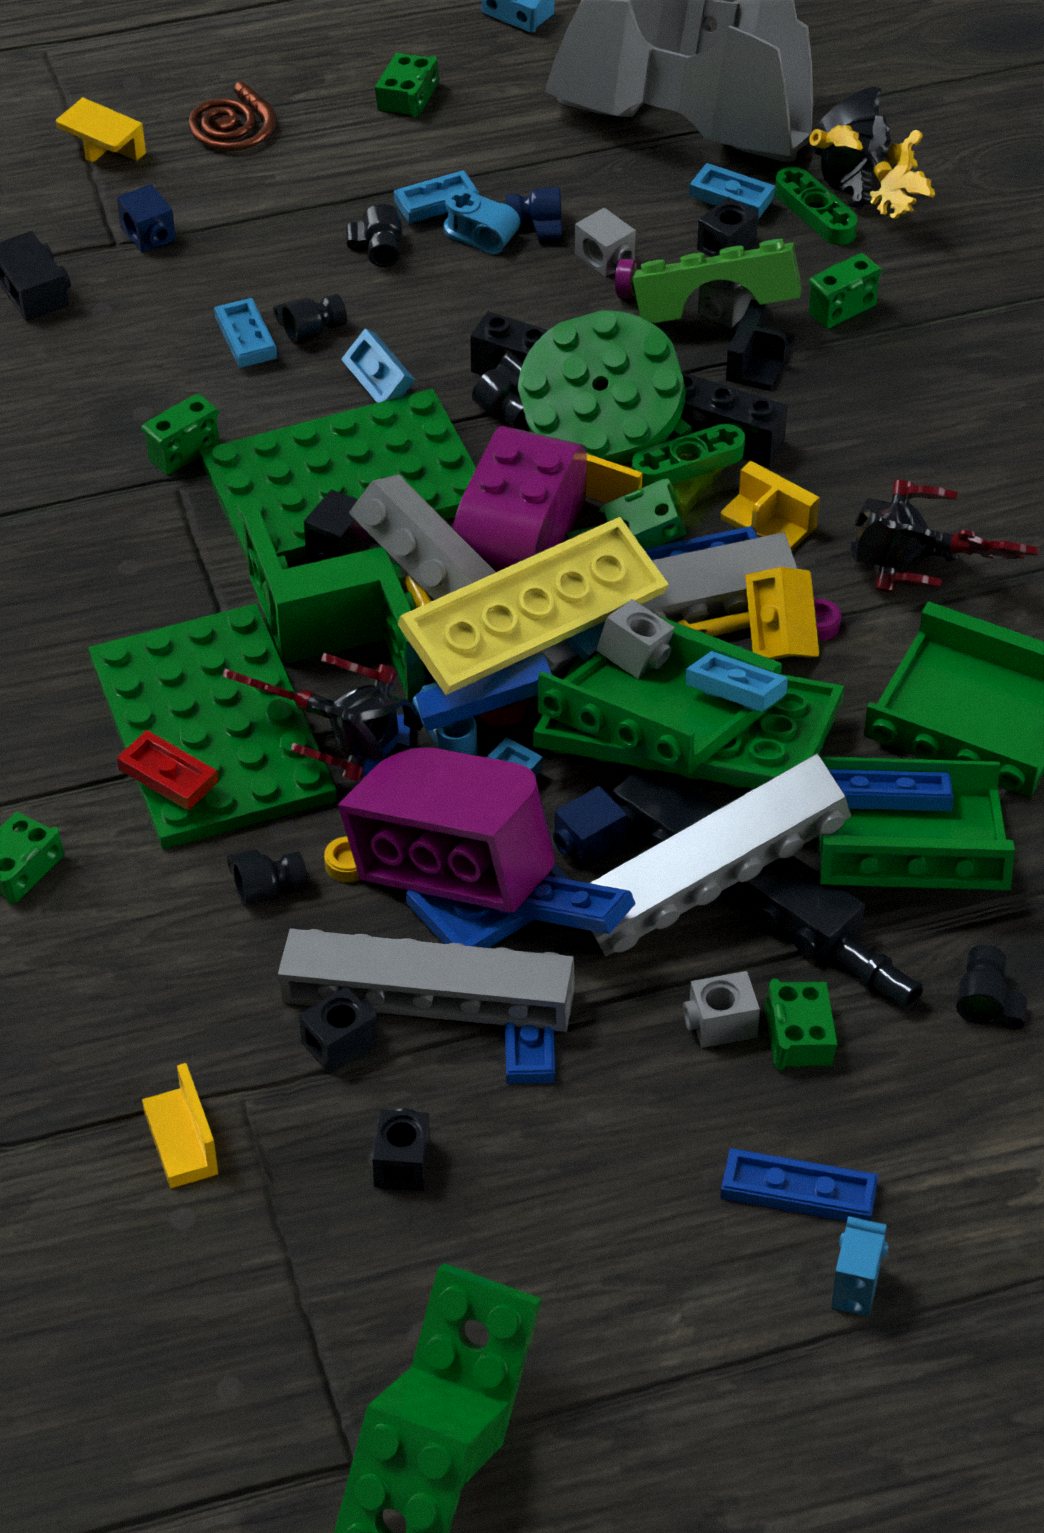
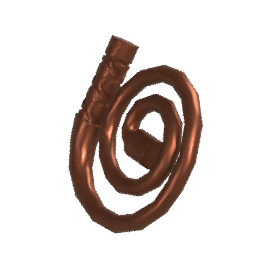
(230, 118)

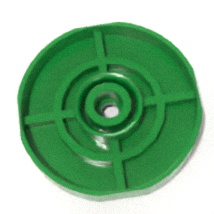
(596, 349)

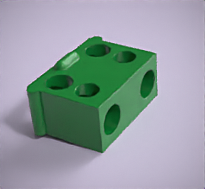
(407, 84)
(843, 289)
(181, 433)
(641, 513)
(26, 855)
(800, 1024)

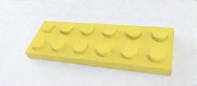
(531, 605)

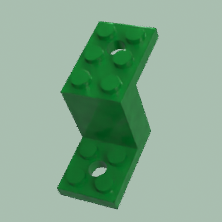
(332, 603)
(443, 1412)

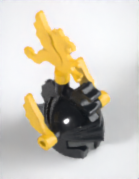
(856, 143)

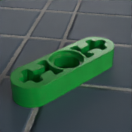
(833, 222)
(714, 446)

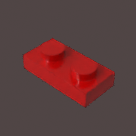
(167, 770)

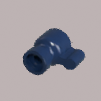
(542, 209)

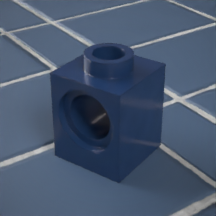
(146, 218)
(589, 827)

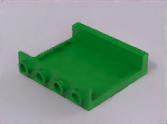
(967, 697)
(657, 711)
(923, 847)

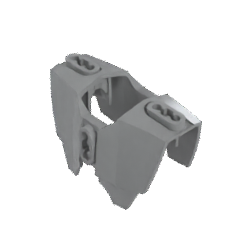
(736, 84)

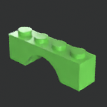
(766, 272)

